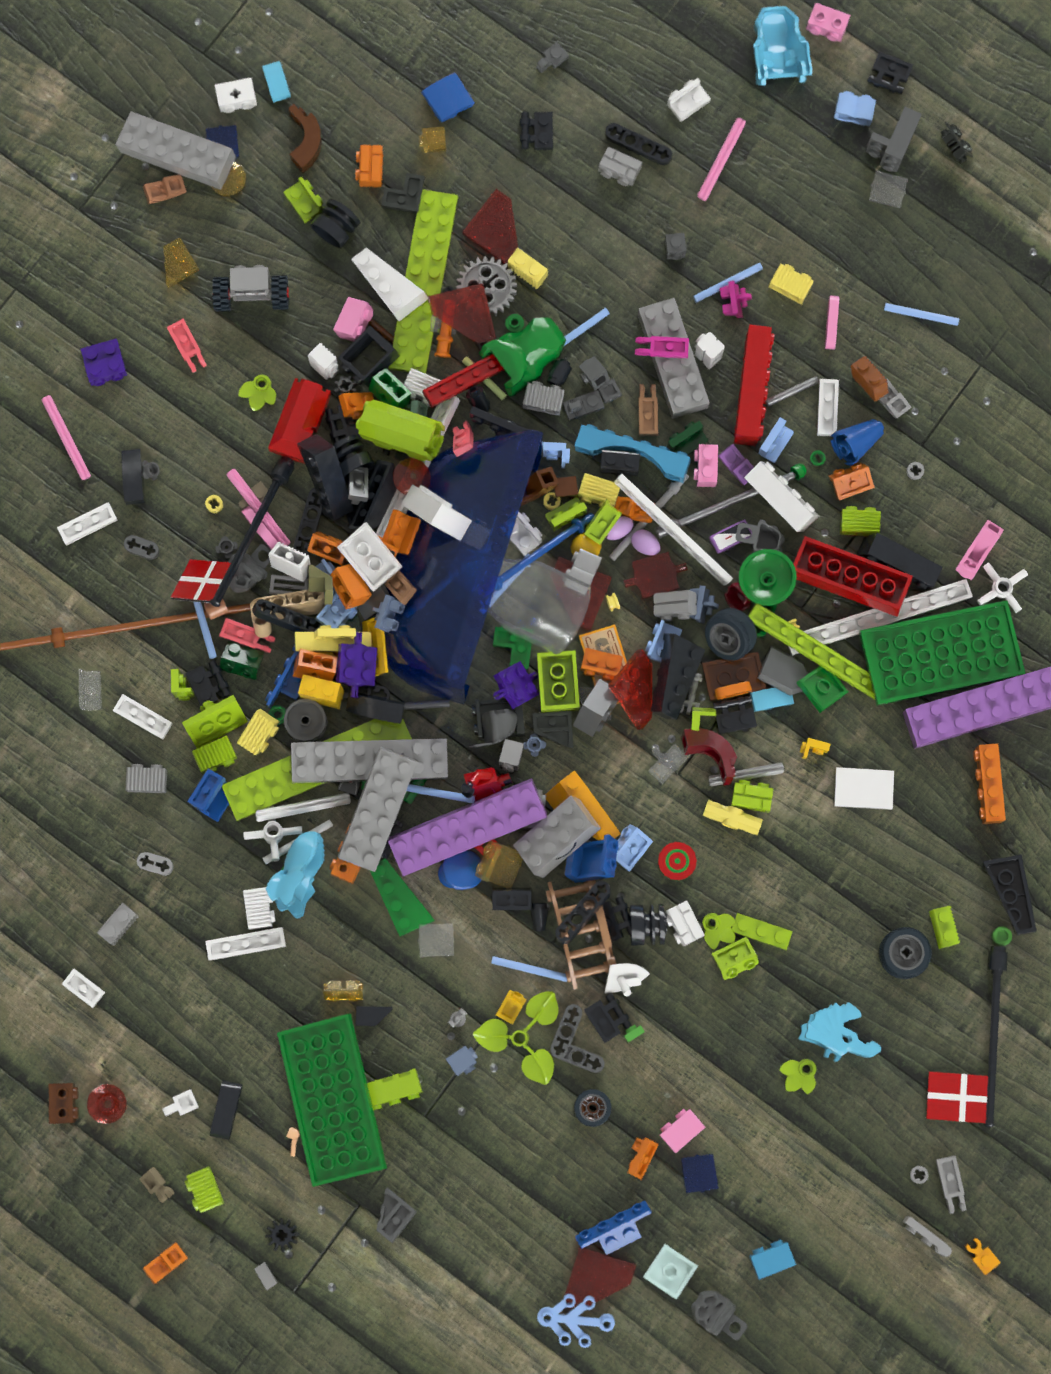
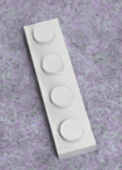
(245, 943)

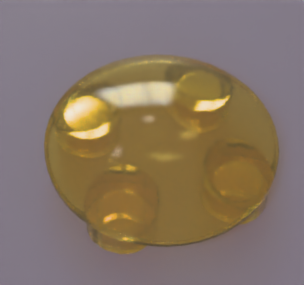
(234, 182)

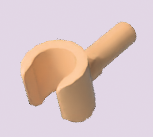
(293, 1133)

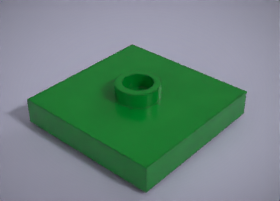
(822, 688)

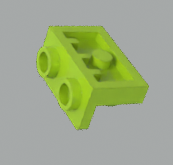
(304, 200)
(565, 513)
(179, 685)
(735, 958)

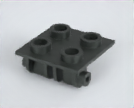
(954, 135)

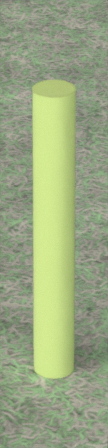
(488, 382)

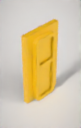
(378, 642)

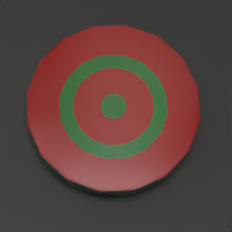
(677, 861)

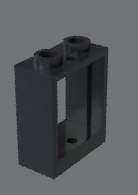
(359, 346)

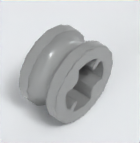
(919, 466)
(918, 1181)

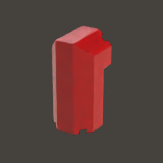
(299, 418)

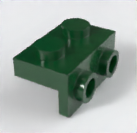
(688, 439)
(241, 660)

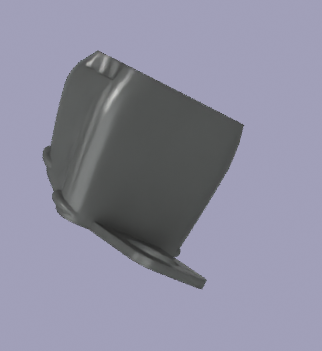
(762, 537)
(249, 571)
(497, 726)
(716, 1314)

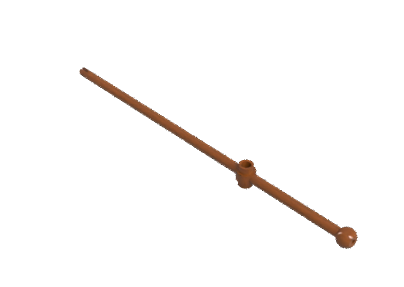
(58, 637)

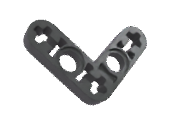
(570, 1049)

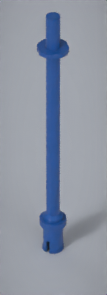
(577, 526)

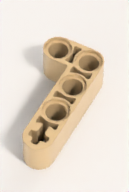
(300, 601)

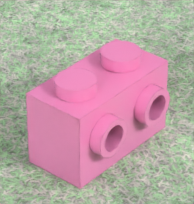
(827, 22)
(353, 319)
(706, 465)
(682, 1130)

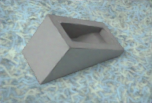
(266, 1276)

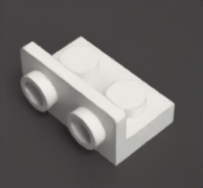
(688, 99)
(524, 536)

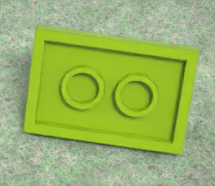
(214, 721)

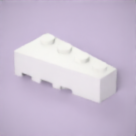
(392, 287)
(781, 496)
(436, 511)

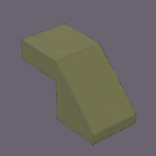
(320, 582)

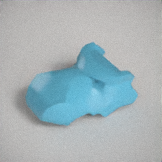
(779, 46)
(293, 885)

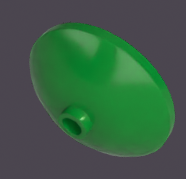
(763, 565)

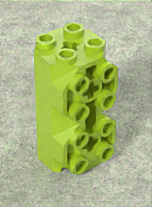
(400, 430)

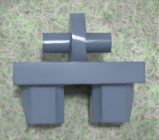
(703, 604)
(386, 614)

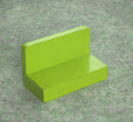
(602, 522)
(696, 712)

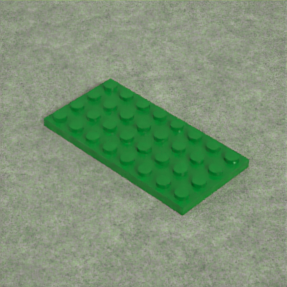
(942, 652)
(331, 1100)

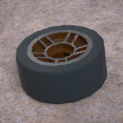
(582, 1105)

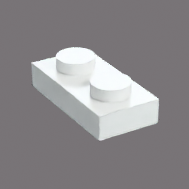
(83, 988)

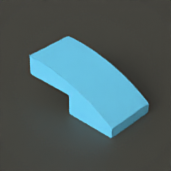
(276, 81)
(770, 699)

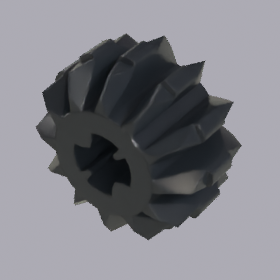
(278, 1240)

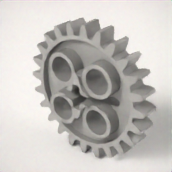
(499, 296)

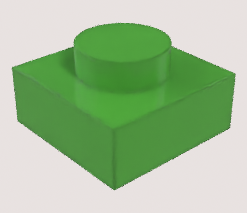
(633, 1032)

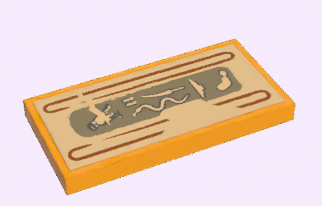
(603, 640)

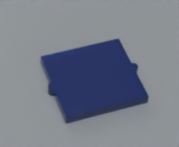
(225, 136)
(699, 1173)

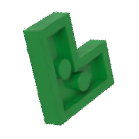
(520, 648)

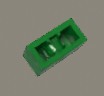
(389, 389)

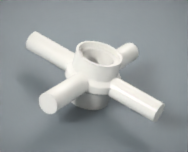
(1007, 582)
(273, 840)

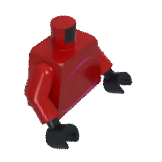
(484, 783)

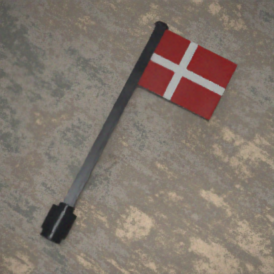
(210, 579)
(965, 1095)

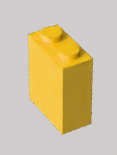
(321, 691)

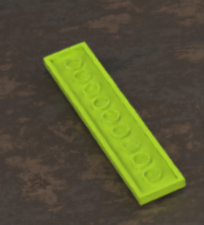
(426, 271)
(274, 782)

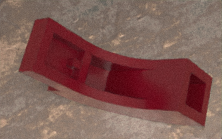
(713, 745)

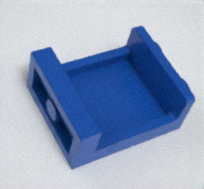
(209, 795)
(593, 860)

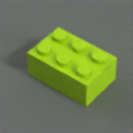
(558, 681)

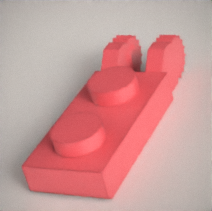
(186, 343)
(462, 439)
(243, 635)

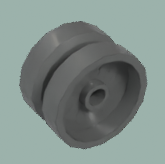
(303, 710)

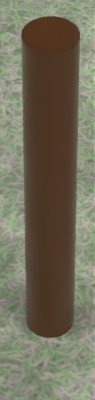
(382, 331)

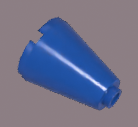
(856, 440)

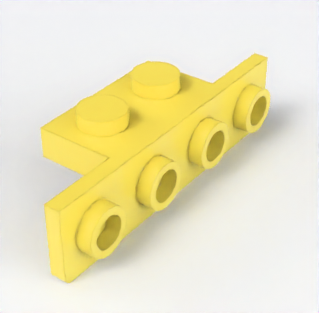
(328, 638)

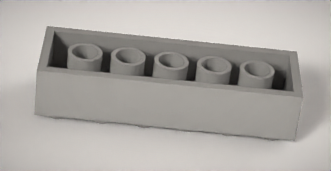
(175, 150)
(677, 376)
(377, 809)

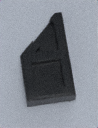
(371, 1015)

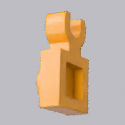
(984, 1257)

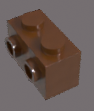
(62, 1103)

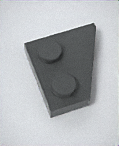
(394, 1216)

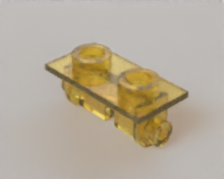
(334, 991)

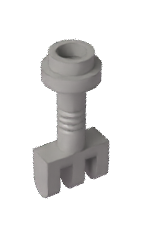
(691, 695)
(458, 1018)

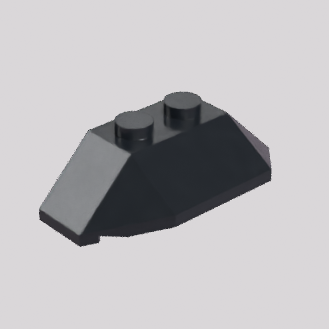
(380, 494)

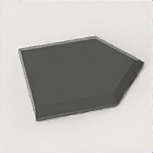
(782, 671)

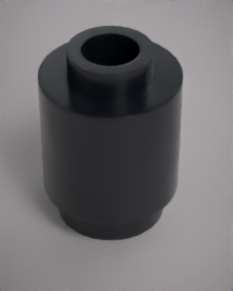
(559, 372)
(478, 398)

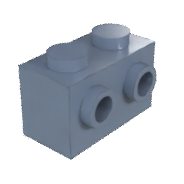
(463, 1061)

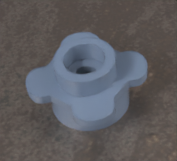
(539, 745)

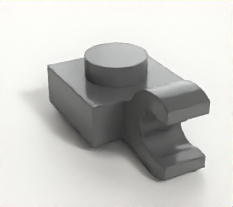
(552, 56)

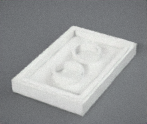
(369, 557)
(864, 788)

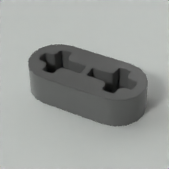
(142, 543)

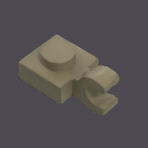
(260, 492)
(154, 1183)

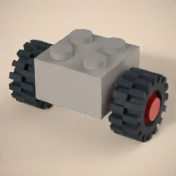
(250, 285)

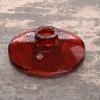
(402, 474)
(96, 1105)

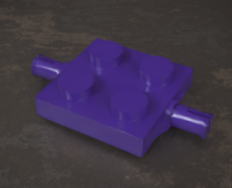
(356, 665)
(516, 685)

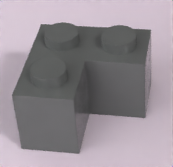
(595, 709)

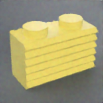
(527, 268)
(791, 283)
(597, 490)
(258, 732)

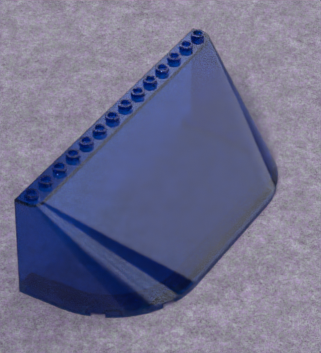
(456, 576)

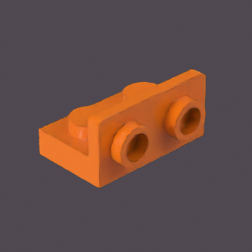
(353, 403)
(851, 480)
(401, 531)
(601, 664)

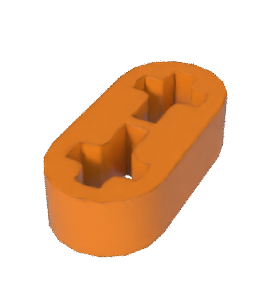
(733, 690)

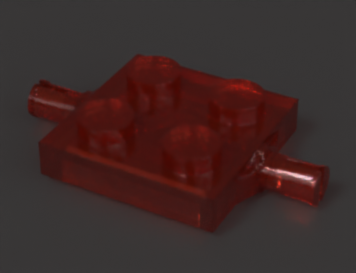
(655, 575)

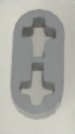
(156, 859)

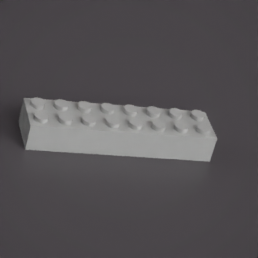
(354, 759)

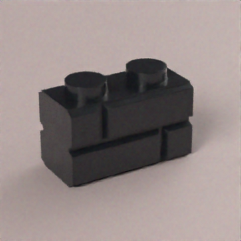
(620, 463)

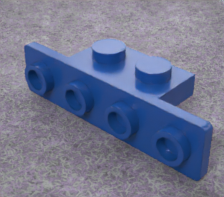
(285, 683)
(615, 1231)

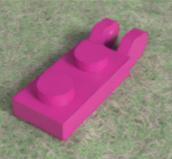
(663, 347)

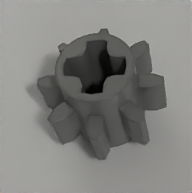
(345, 381)

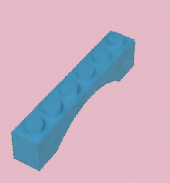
(671, 464)

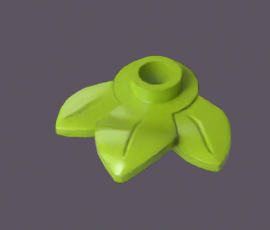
(256, 394)
(721, 931)
(797, 1077)

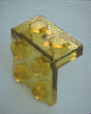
(499, 864)

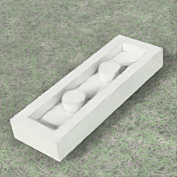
(827, 407)
(87, 523)
(142, 716)

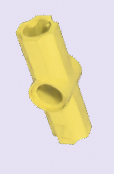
(732, 817)

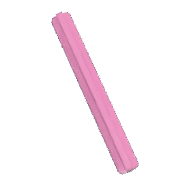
(721, 159)
(66, 437)
(254, 503)

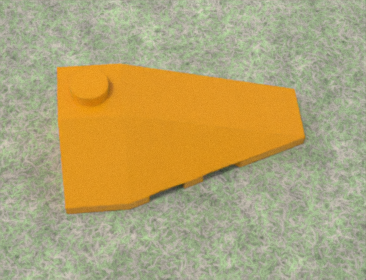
(574, 786)

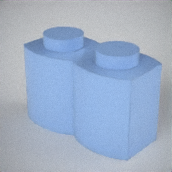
(854, 108)

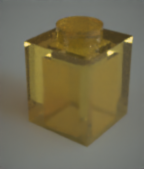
(433, 139)

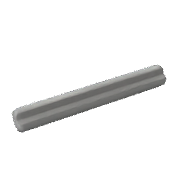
(750, 773)

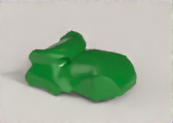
(526, 352)

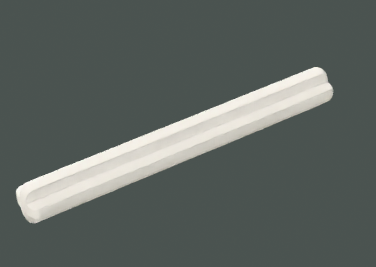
(303, 807)

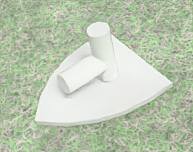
(623, 977)

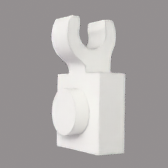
(183, 1103)

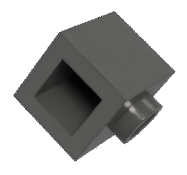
(675, 246)
(593, 373)

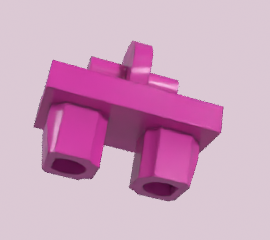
(732, 291)

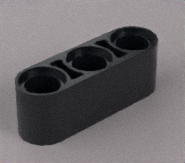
(226, 1110)

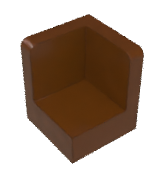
(566, 487)

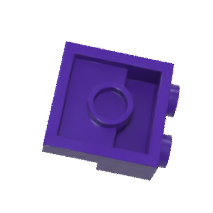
(103, 362)

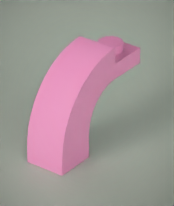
(979, 550)

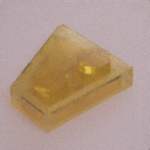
(178, 262)

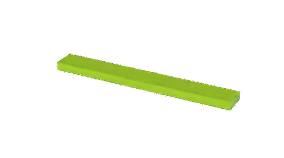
(812, 649)

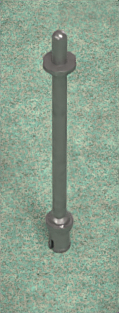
(715, 508)

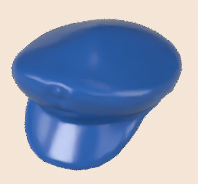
(460, 871)

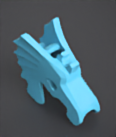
(827, 1029)

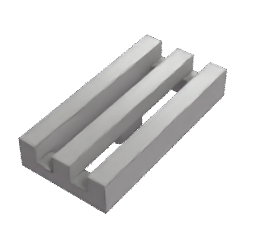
(286, 586)

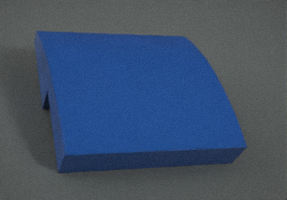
(447, 97)

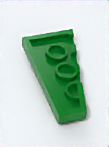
(399, 900)

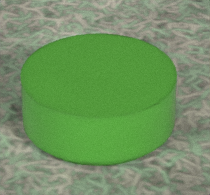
(1001, 936)

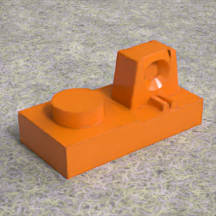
(645, 1150)

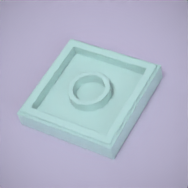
(670, 1271)

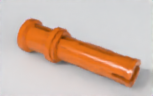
(444, 341)

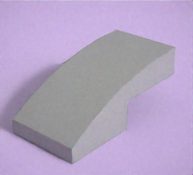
(894, 402)

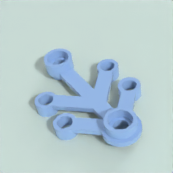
(572, 1319)

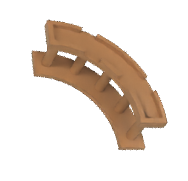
(598, 925)

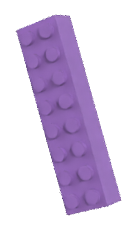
(979, 708)
(467, 827)

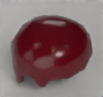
(735, 597)

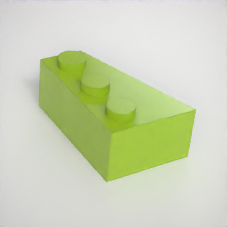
(394, 1088)

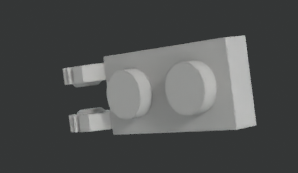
(951, 1182)
(927, 1236)

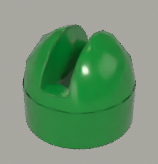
(814, 460)
(799, 470)

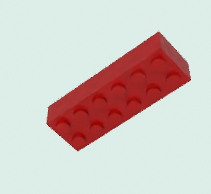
(752, 386)
(851, 576)

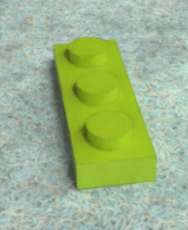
(762, 931)

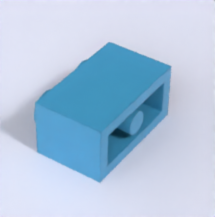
(772, 1260)

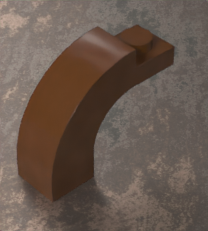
(309, 150)
(539, 484)

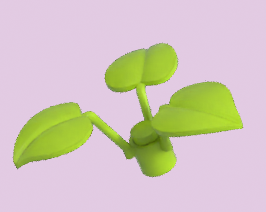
(493, 1037)

